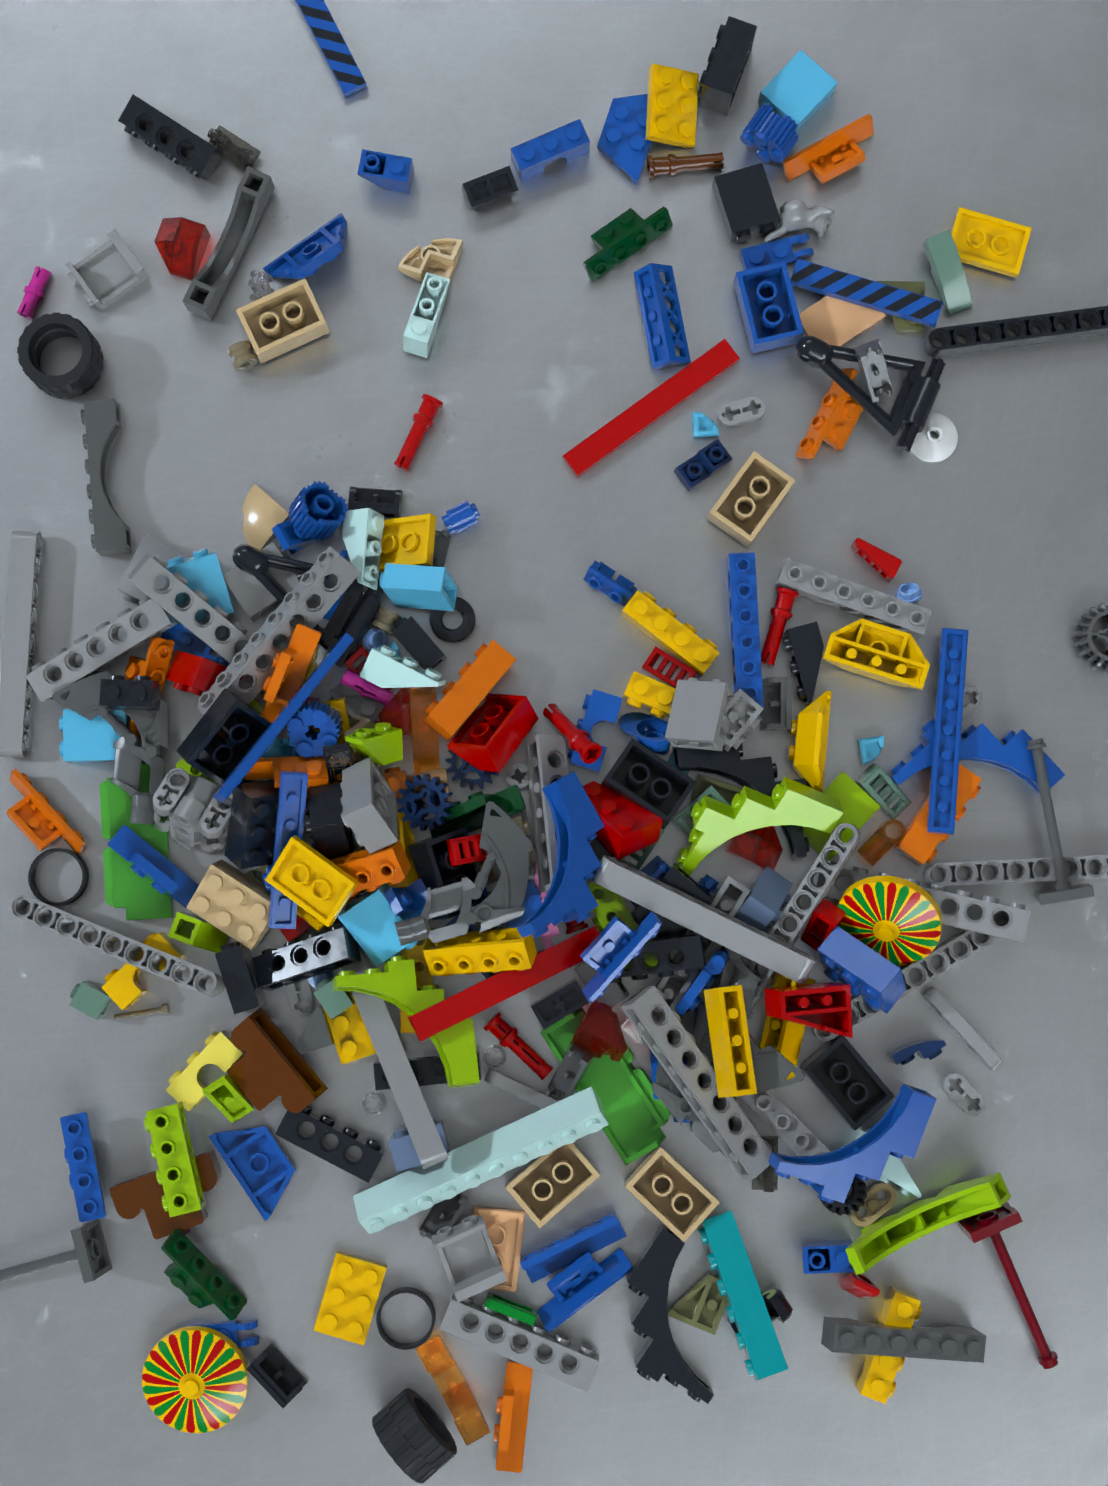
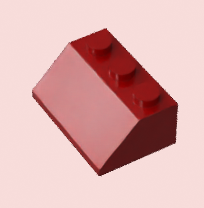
(494, 731)

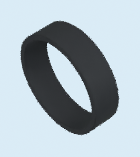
(32, 871)
(405, 1346)

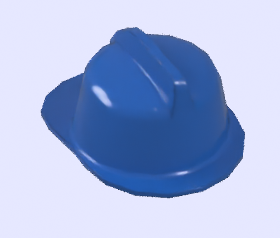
(647, 731)

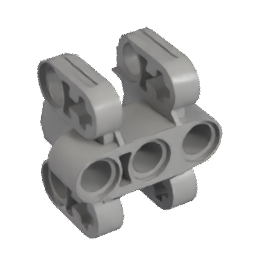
(191, 812)

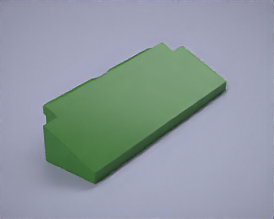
(122, 885)
(623, 1091)

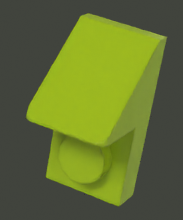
(228, 1098)

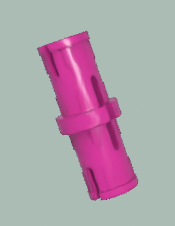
(33, 292)
(366, 688)

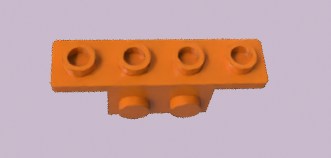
(833, 153)
(833, 421)
(155, 666)
(289, 670)
(270, 769)
(38, 819)
(514, 1415)

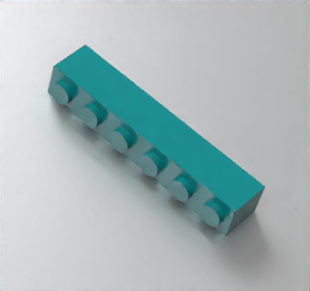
(743, 1295)

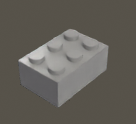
(369, 806)

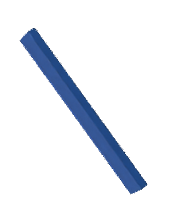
(283, 718)
(947, 731)

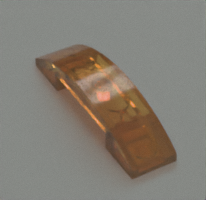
(424, 737)
(453, 1389)

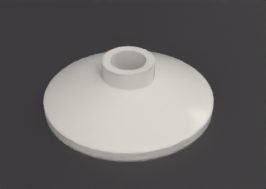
(938, 449)

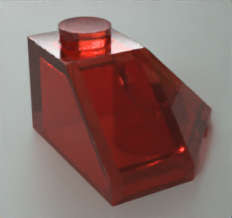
(182, 245)
(398, 713)
(757, 847)
(601, 1033)

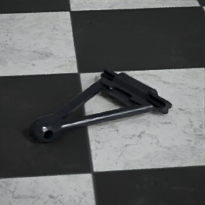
(914, 397)
(352, 613)

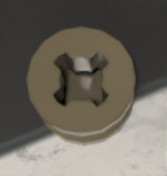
(242, 355)
(386, 620)

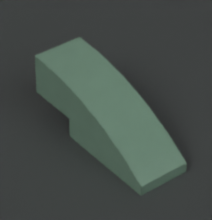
(948, 272)

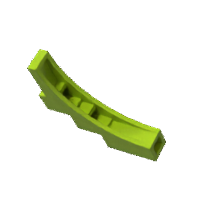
(750, 810)
(398, 986)
(924, 1217)

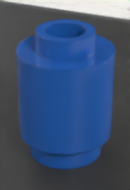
(461, 517)

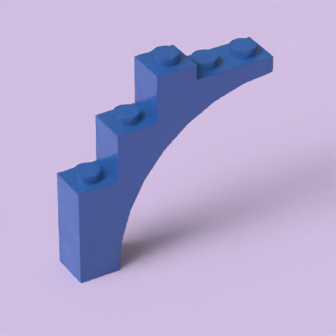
(984, 747)
(575, 826)
(865, 1158)

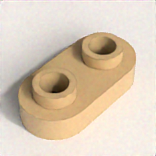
(874, 1206)

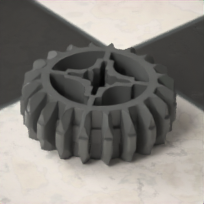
(1088, 637)

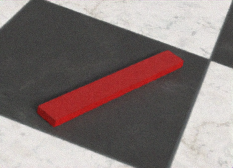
(651, 408)
(501, 986)

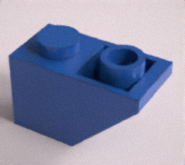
(386, 170)
(826, 1257)

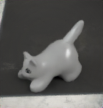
(797, 215)

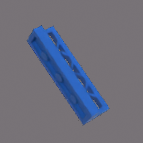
(657, 315)
(572, 1246)

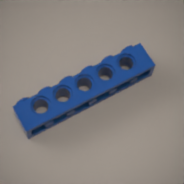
(744, 625)

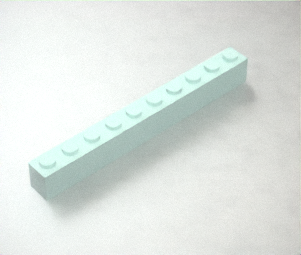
(481, 1160)

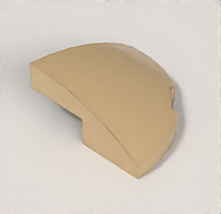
(437, 259)
(260, 516)

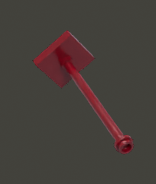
(990, 1225)

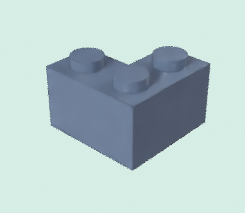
(765, 900)
(403, 1150)

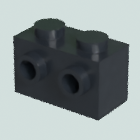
(125, 694)

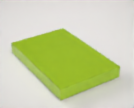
(857, 810)

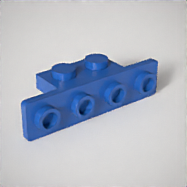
(153, 865)
(613, 951)
(83, 1167)
(581, 1285)

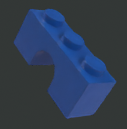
(564, 142)
(600, 709)

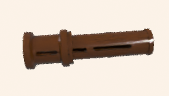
(673, 164)

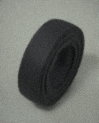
(459, 633)

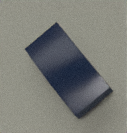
(703, 464)
(925, 1049)

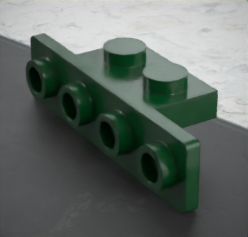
(624, 238)
(472, 811)
(199, 1277)

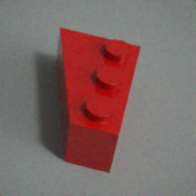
(626, 823)
(813, 1005)

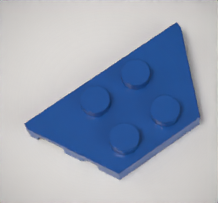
(625, 135)
(311, 252)
(257, 1164)

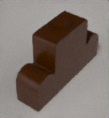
(271, 1066)
(146, 1195)

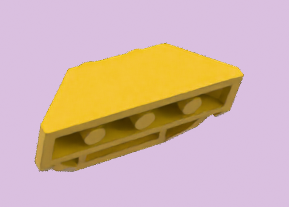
(878, 654)
(810, 741)

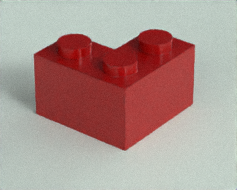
(193, 673)

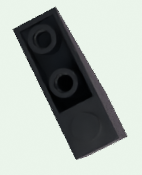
(806, 653)

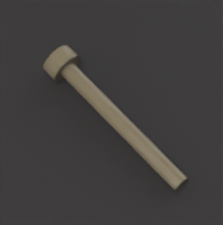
(164, 1009)

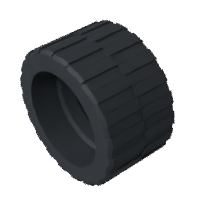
(39, 335)
(414, 1435)

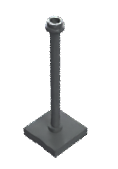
(1063, 889)
(89, 1250)

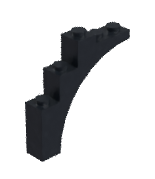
(752, 773)
(650, 1319)

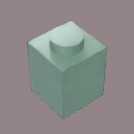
(90, 999)
(332, 1001)

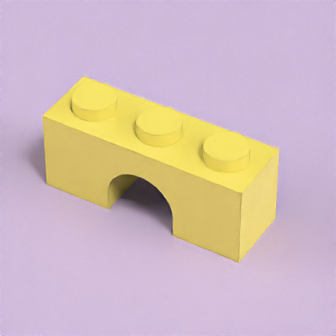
(188, 1085)

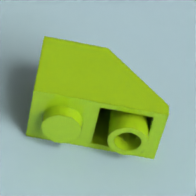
(379, 743)
(197, 932)

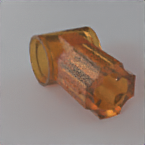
(879, 843)

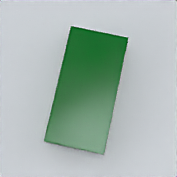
(510, 1308)

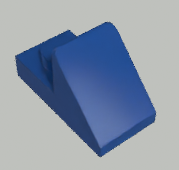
(289, 540)
(408, 900)

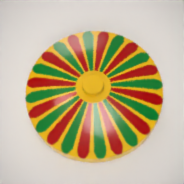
(892, 918)
(195, 1379)

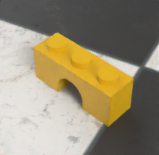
(124, 985)

